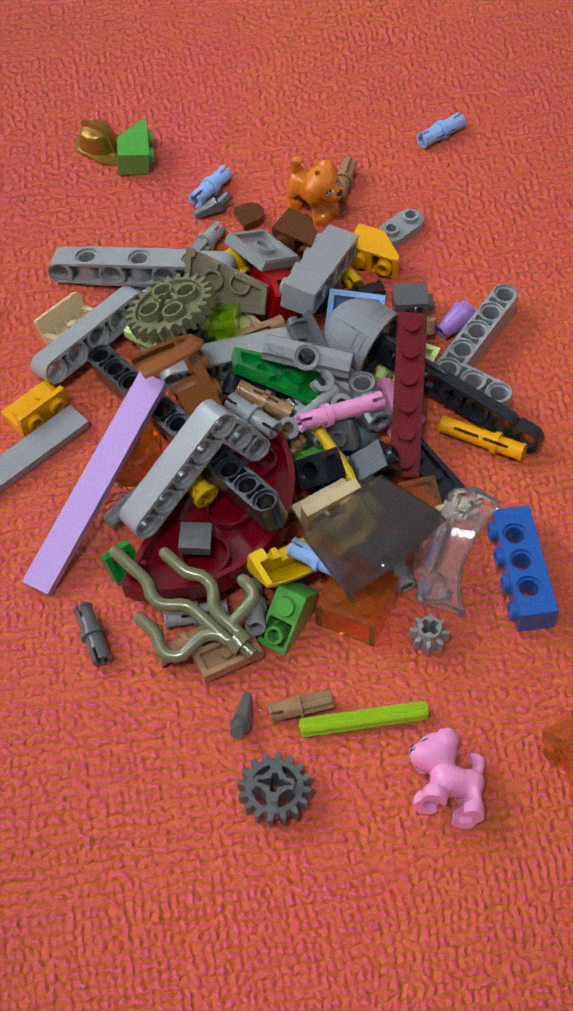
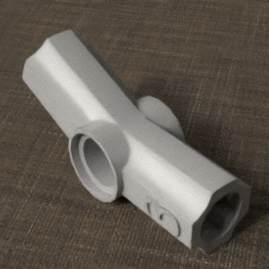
(362, 384)

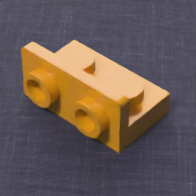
(35, 408)

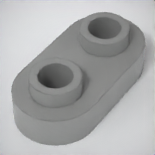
(403, 226)

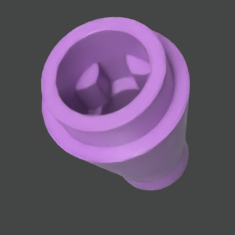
(455, 319)

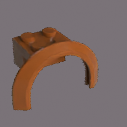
(191, 390)

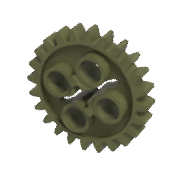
(171, 307)

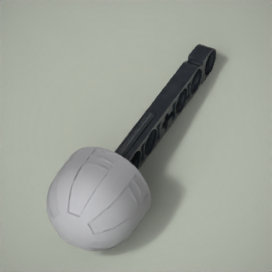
(370, 332)

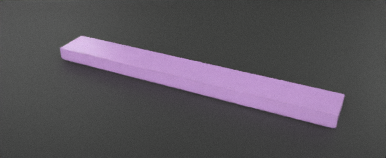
(94, 484)

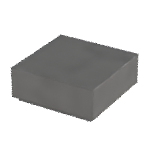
(195, 538)

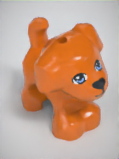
(317, 187)

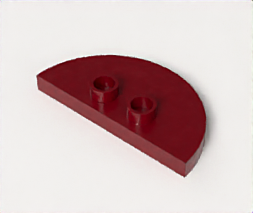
(233, 531)

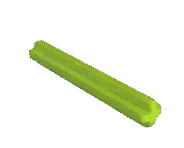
(363, 718)

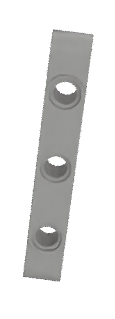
(122, 265)

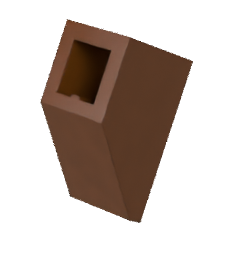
(295, 231)

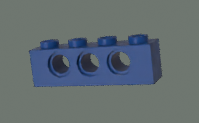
(528, 612)

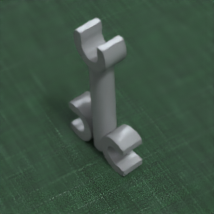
(328, 394)

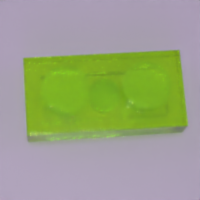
(224, 320)

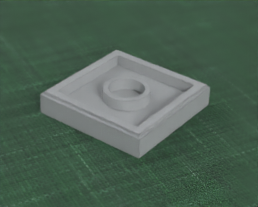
(262, 249)

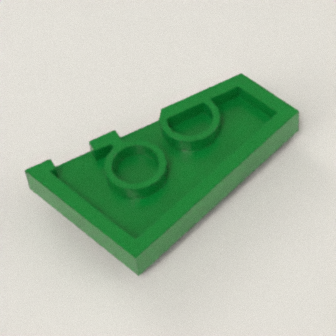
(275, 375)

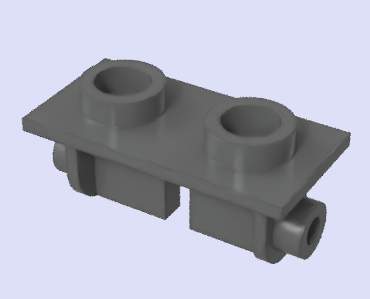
(306, 330)

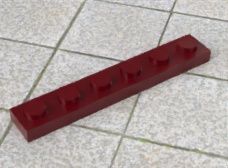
(409, 392)

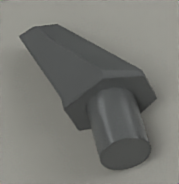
(213, 206)
(242, 717)

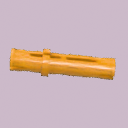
(515, 449)

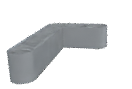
(476, 340)
(185, 460)

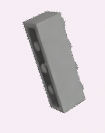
(318, 270)

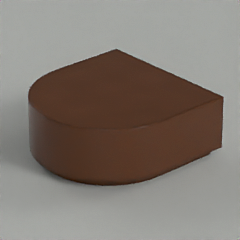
(249, 215)

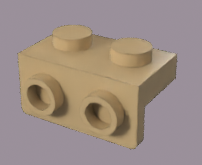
(61, 317)
(325, 500)

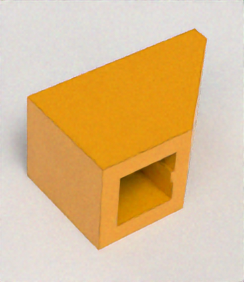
(375, 252)

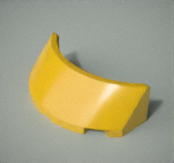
(276, 567)

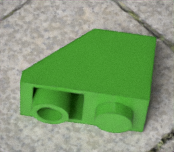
(134, 150)
(288, 615)

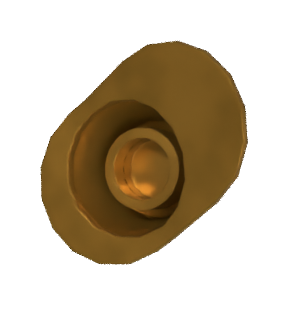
(97, 141)

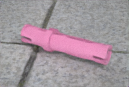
(328, 414)

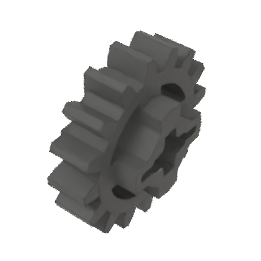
(260, 783)

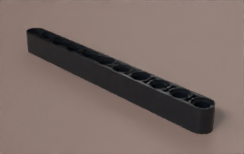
(224, 468)

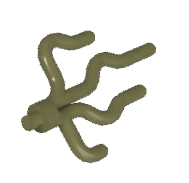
(222, 628)

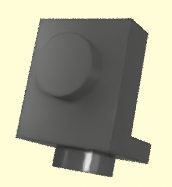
(345, 434)

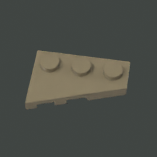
(229, 283)

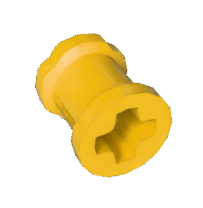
(202, 492)

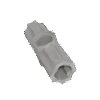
(288, 352)

